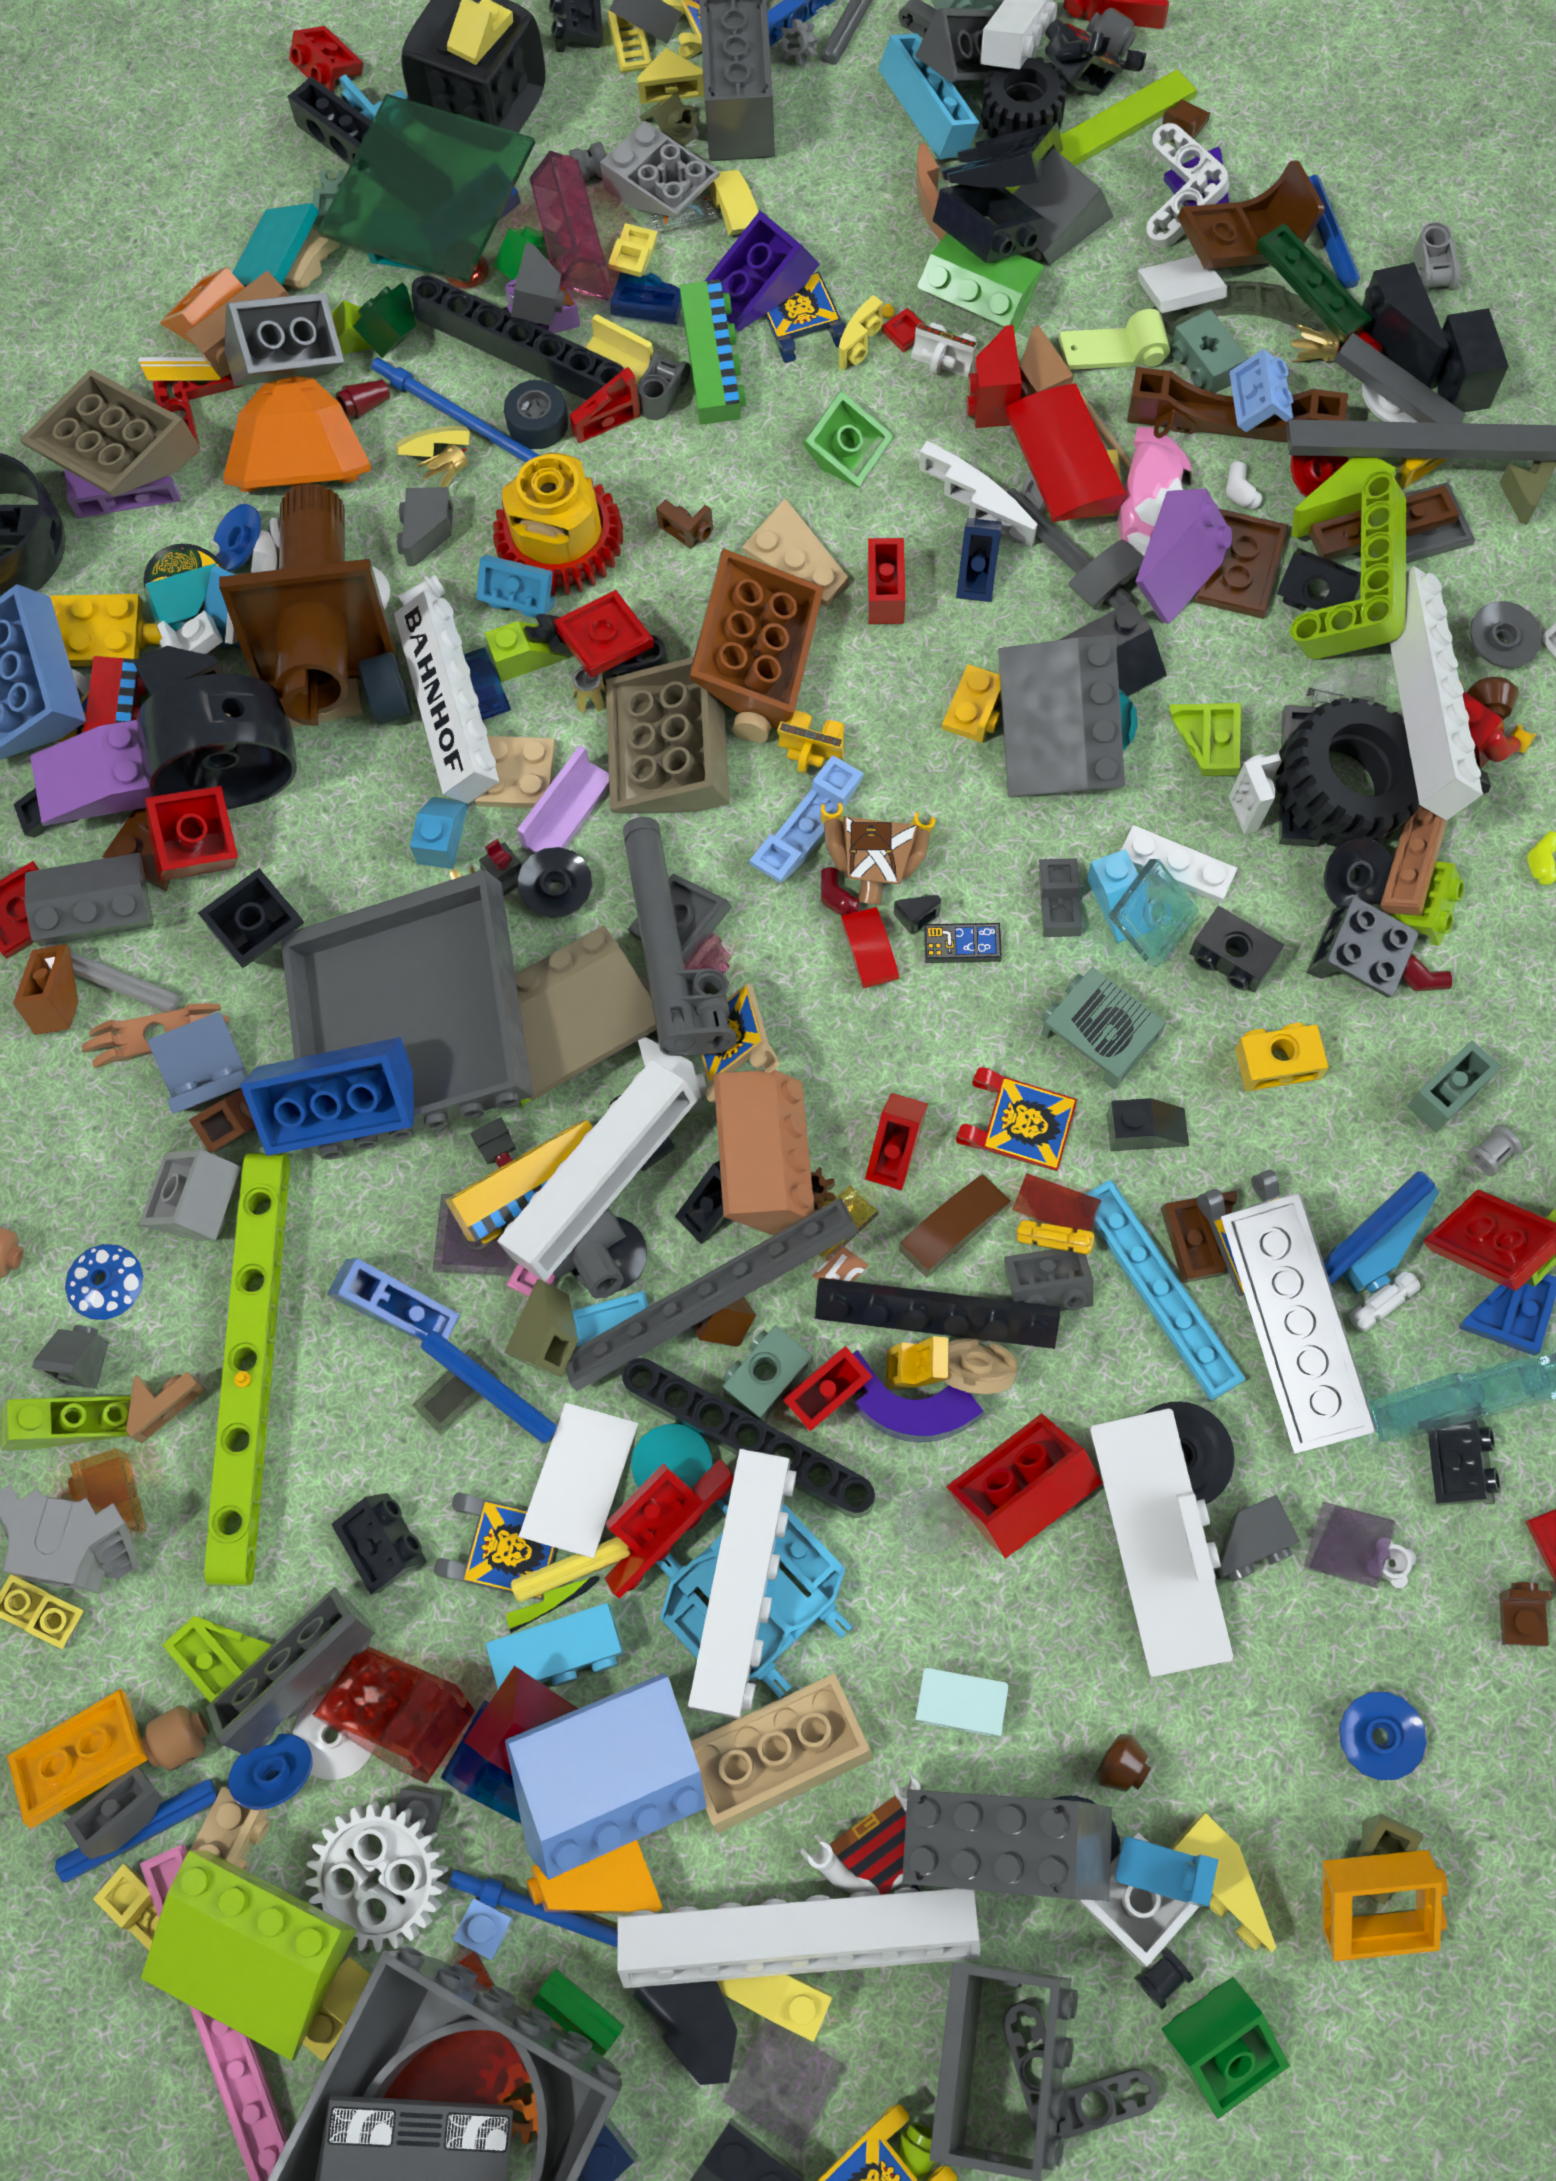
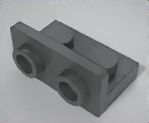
(1050, 1279)

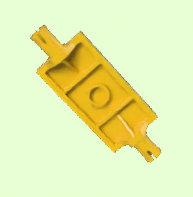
(103, 626)

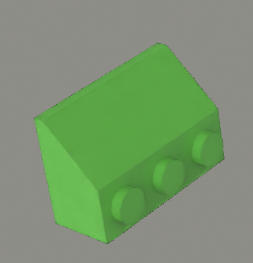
(989, 290)

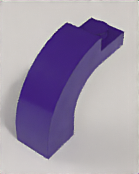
(916, 1420)

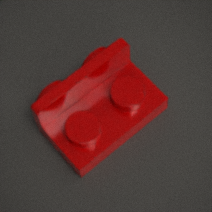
(323, 56)

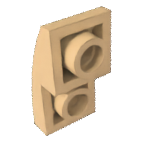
(307, 263)

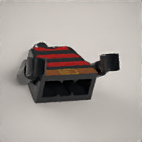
(1085, 57)

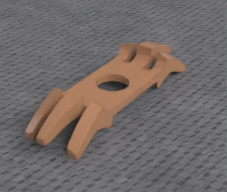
(132, 1032)

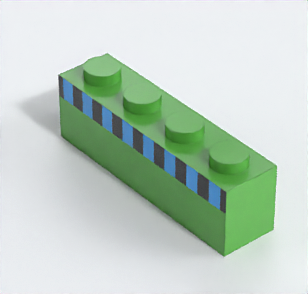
(710, 351)

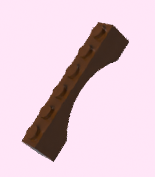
(1160, 391)

